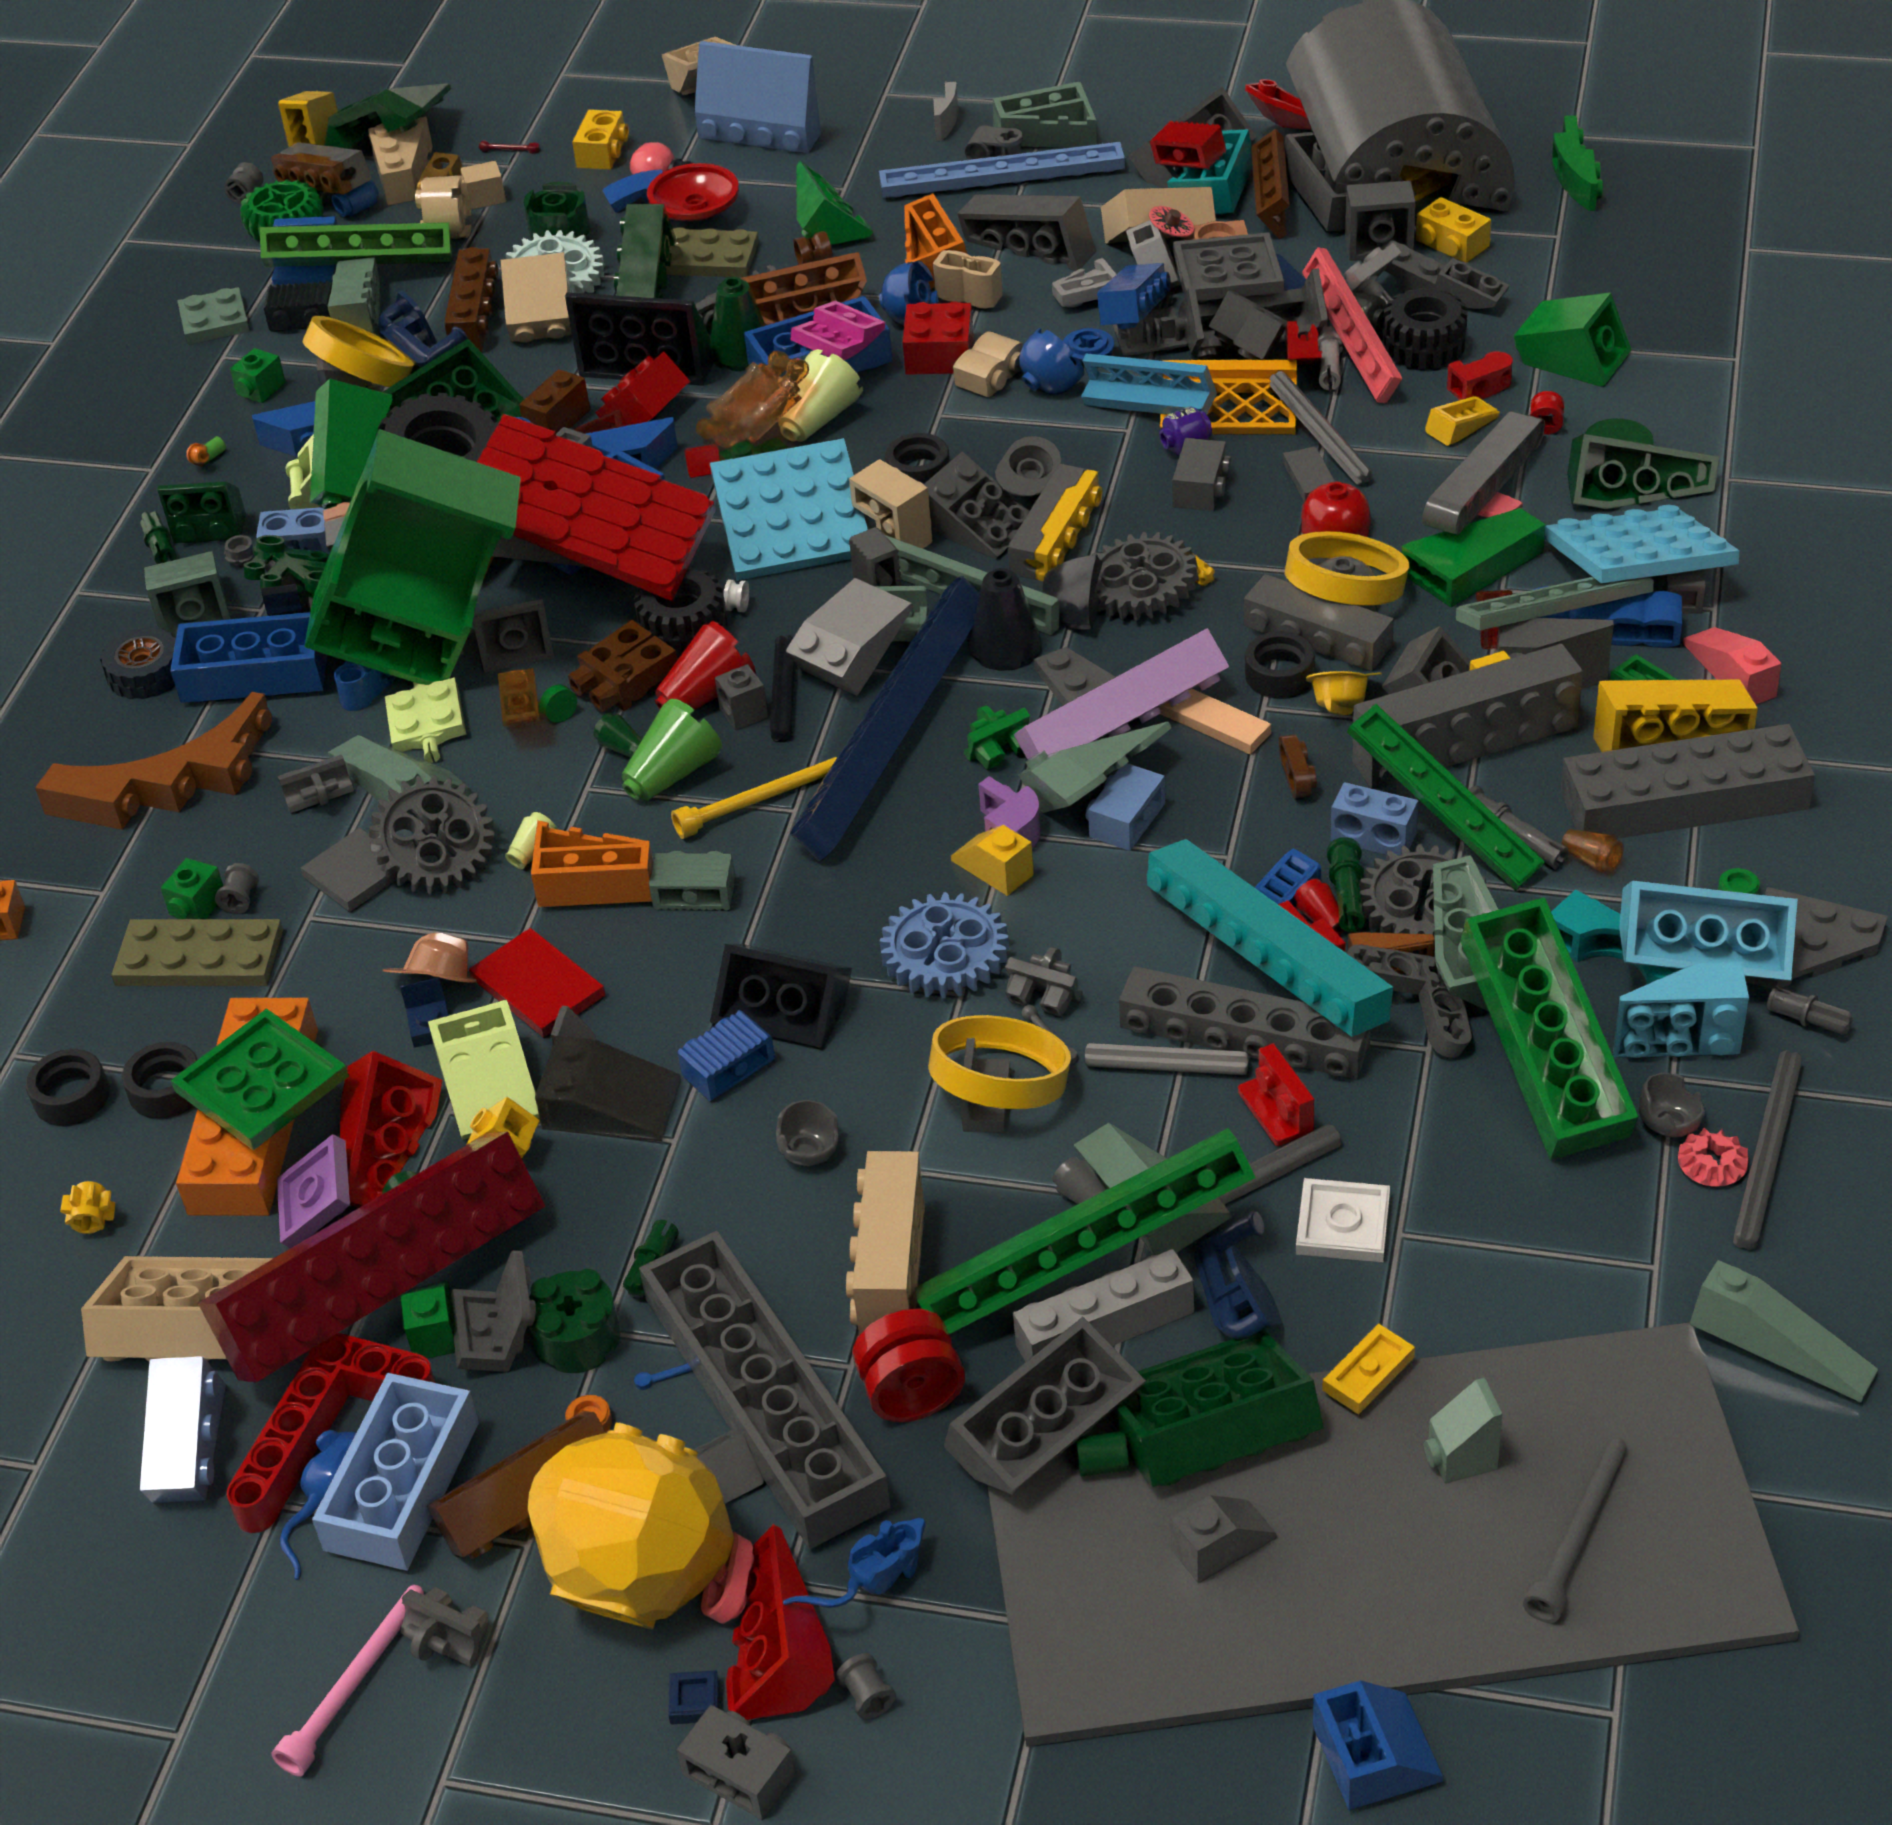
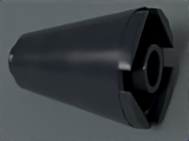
(1003, 623)

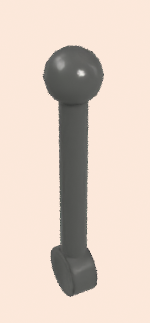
(1030, 1012)

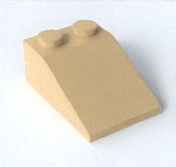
(683, 64)

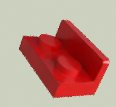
(1278, 1098)

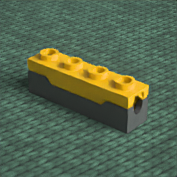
(1054, 521)

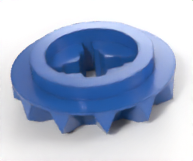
(1093, 340)

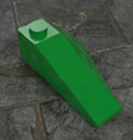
(824, 210)

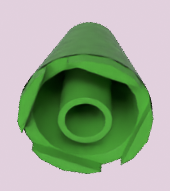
(669, 751)

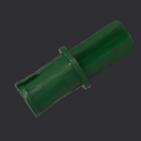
(157, 537)
(652, 1249)

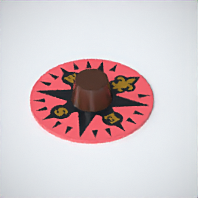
(1171, 221)

